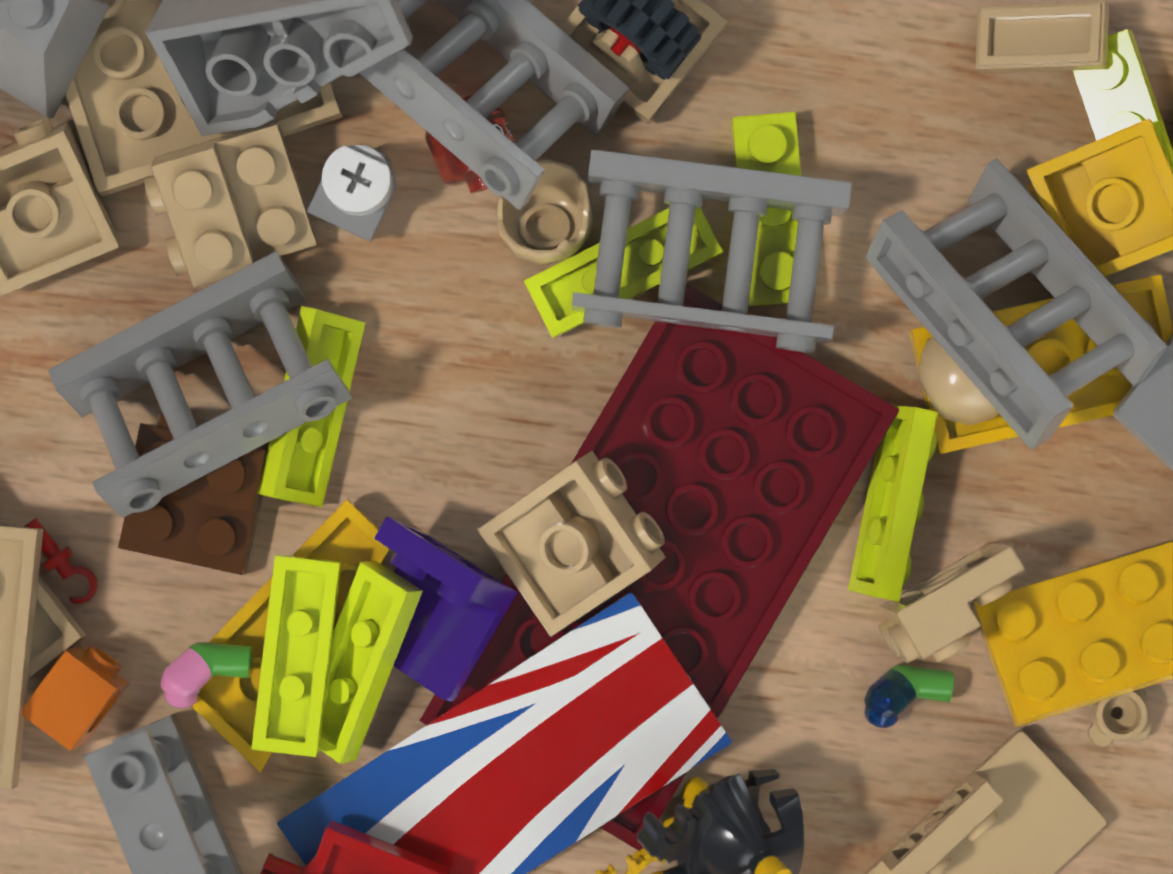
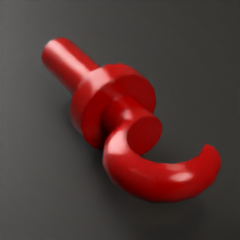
(58, 559)

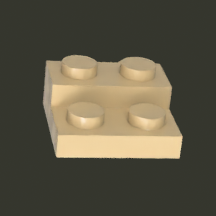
(230, 203)
(48, 206)
(574, 542)
(936, 611)

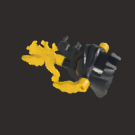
(724, 831)

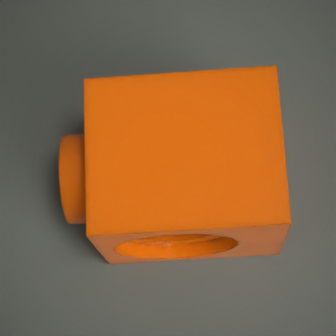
(76, 695)

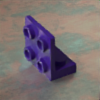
(454, 614)

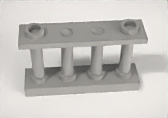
(535, 53)
(748, 196)
(175, 337)
(977, 340)
(160, 803)

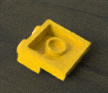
(1111, 197)

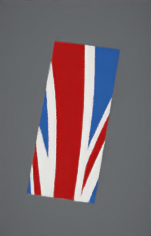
(531, 755)

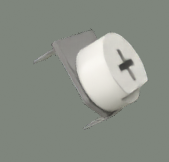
(354, 190)

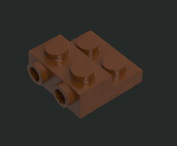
(204, 521)

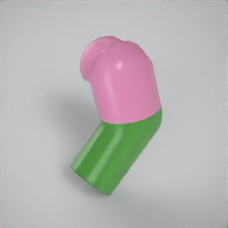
(198, 665)

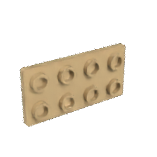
(1001, 819)

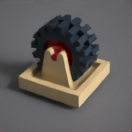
(646, 44)

